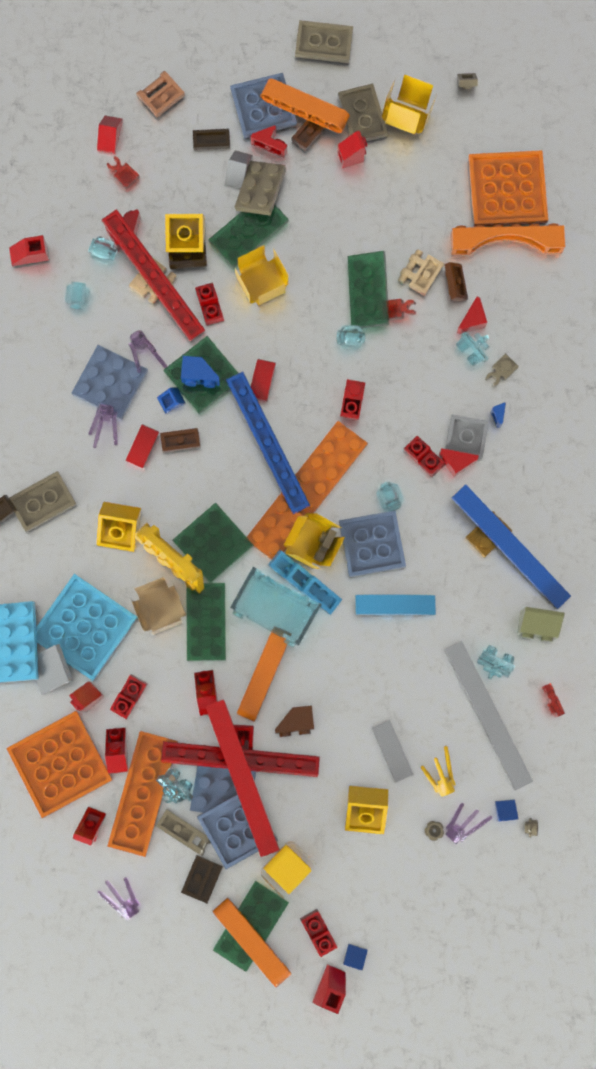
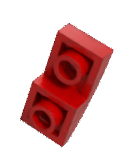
(209, 304)
(262, 378)
(142, 446)
(424, 456)
(129, 696)
(318, 933)

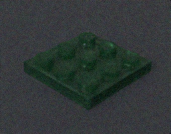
(200, 396)
(213, 542)

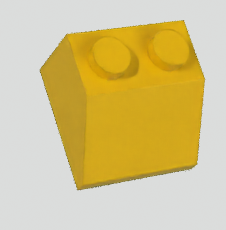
(185, 232)
(118, 526)
(366, 810)

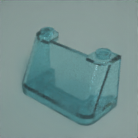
(275, 607)

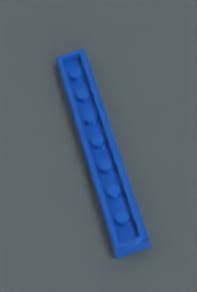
(267, 442)
(511, 546)

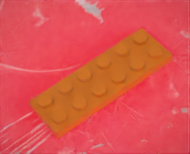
(140, 797)

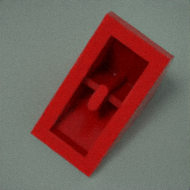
(109, 134)
(474, 319)
(457, 461)
(245, 735)

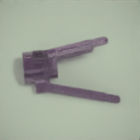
(139, 341)
(104, 413)
(456, 832)
(128, 908)

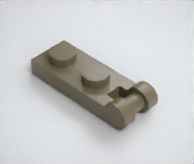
(183, 831)

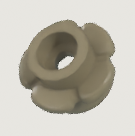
(531, 827)
(439, 830)

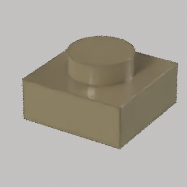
(467, 80)

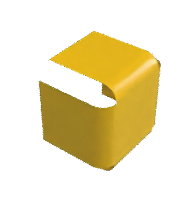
(405, 117)
(261, 278)
(304, 536)
(287, 869)

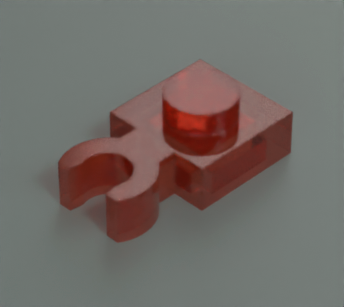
(124, 174)
(398, 308)
(554, 705)

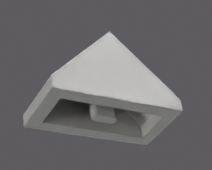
(237, 169)

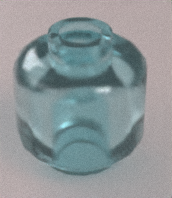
(102, 249)
(77, 295)
(350, 337)
(390, 496)

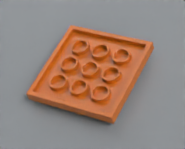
(508, 188)
(59, 764)

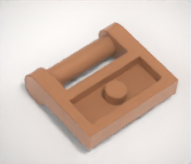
(164, 97)

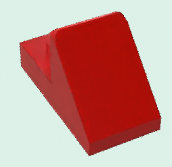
(265, 140)
(89, 826)

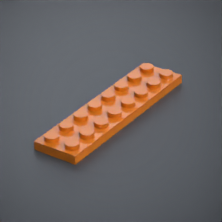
(317, 480)

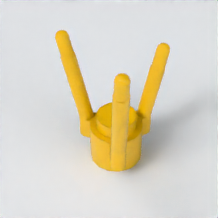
(445, 785)

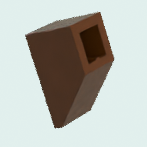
(297, 720)

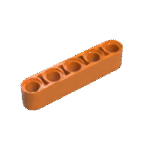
(305, 105)
(262, 677)
(251, 942)

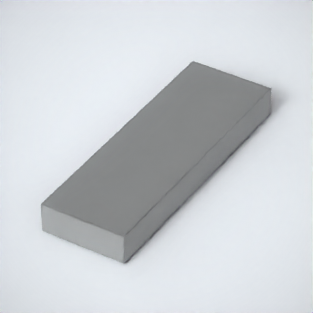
(392, 751)

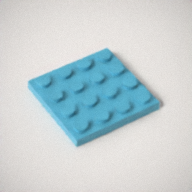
(85, 626)
(18, 642)

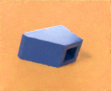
(197, 371)

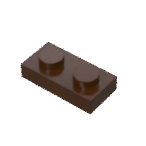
(307, 134)
(456, 281)
(180, 440)

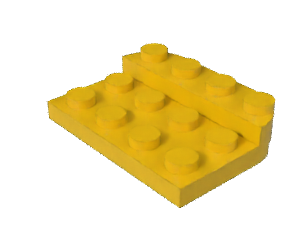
(168, 556)

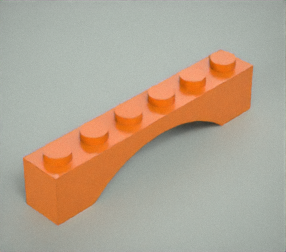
(544, 238)

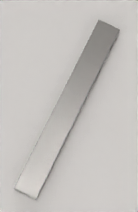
(488, 715)

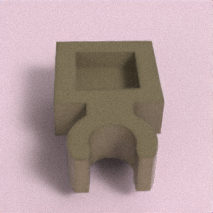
(503, 369)
(325, 540)

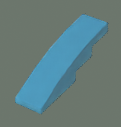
(304, 581)
(395, 605)

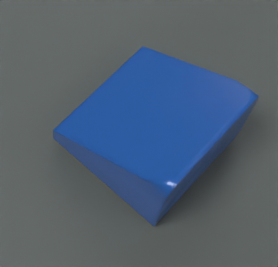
(171, 399)
(498, 414)
(506, 810)
(355, 957)

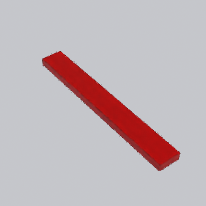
(153, 275)
(257, 760)
(242, 778)

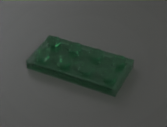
(246, 234)
(368, 289)
(206, 623)
(262, 911)

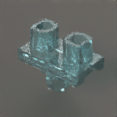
(467, 341)
(496, 665)
(173, 789)

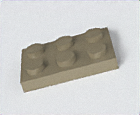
(324, 41)
(364, 112)
(260, 188)
(42, 501)

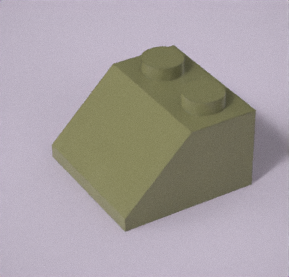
(540, 623)

